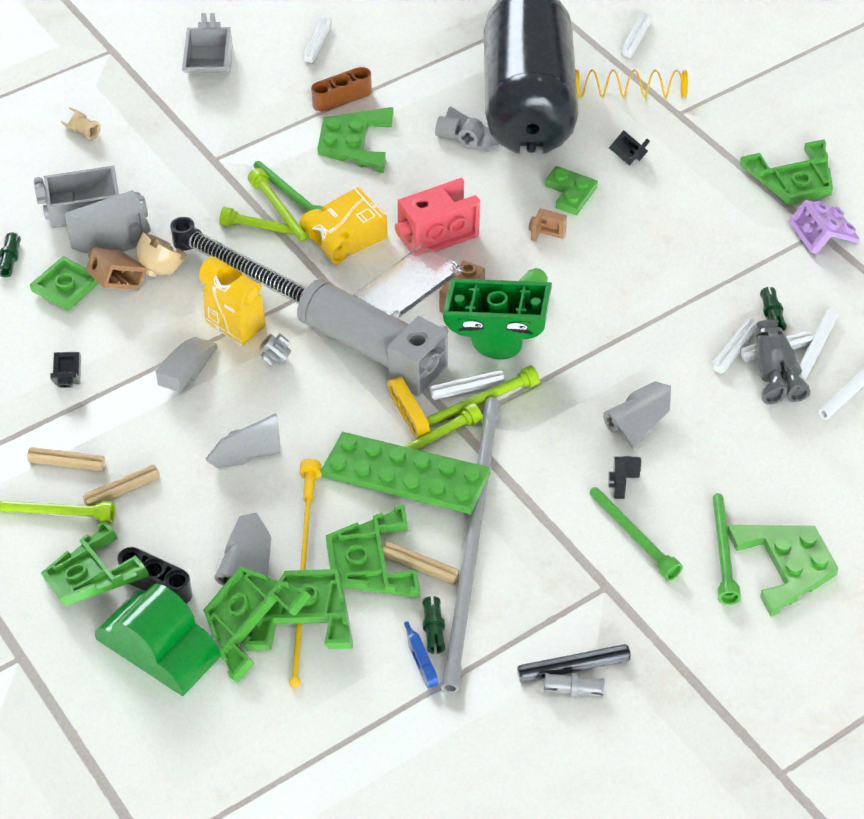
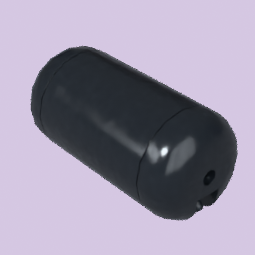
(530, 74)

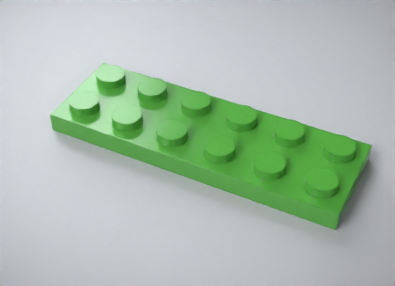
(406, 472)

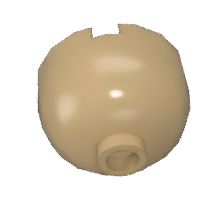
(158, 255)

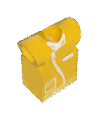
(346, 225)
(231, 301)

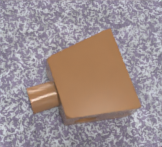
(115, 269)

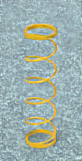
(684, 83)

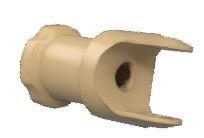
(81, 124)

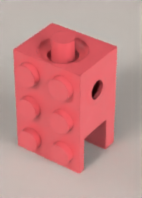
(438, 217)

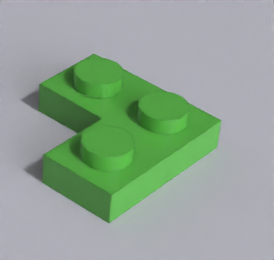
(574, 187)

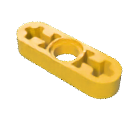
(408, 407)

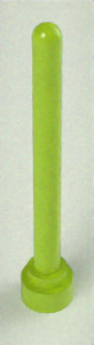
(259, 180)
(230, 217)
(526, 378)
(469, 415)
(101, 512)

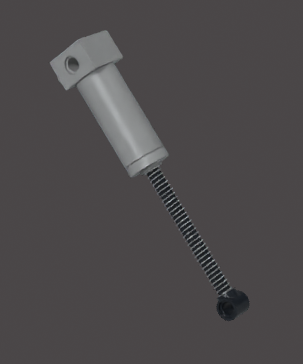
(408, 350)

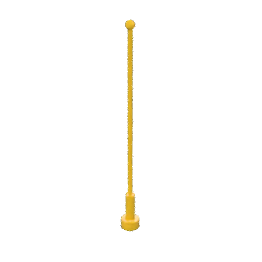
(310, 471)

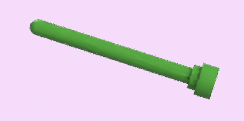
(287, 189)
(668, 566)
(728, 590)

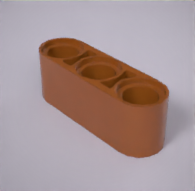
(341, 89)

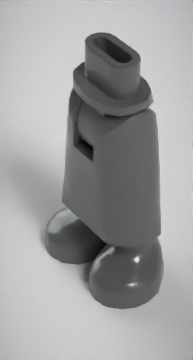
(778, 365)

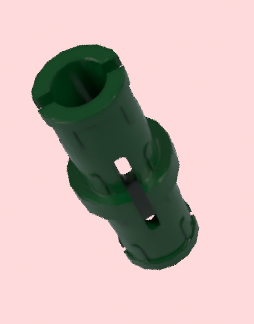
(9, 254)
(772, 307)
(433, 625)

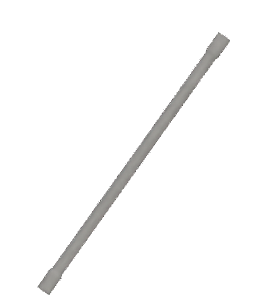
(453, 666)

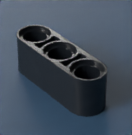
(159, 573)

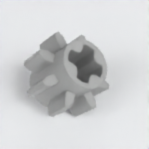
(275, 349)

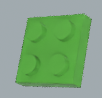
(64, 283)

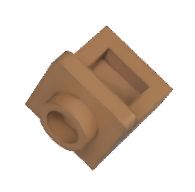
(548, 223)

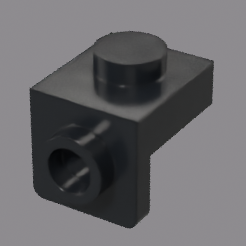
(628, 148)
(66, 369)
(623, 468)

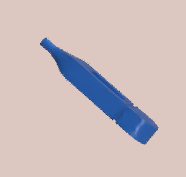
(421, 657)

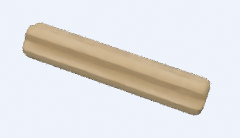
(66, 459)
(121, 486)
(420, 562)

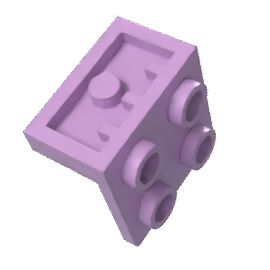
(818, 222)

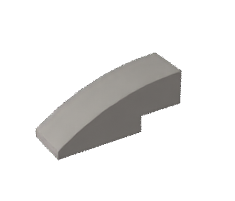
(184, 363)

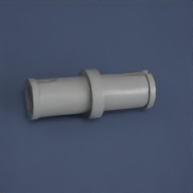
(574, 685)

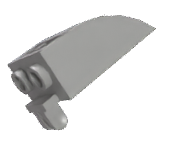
(208, 47)
(74, 190)
(109, 224)

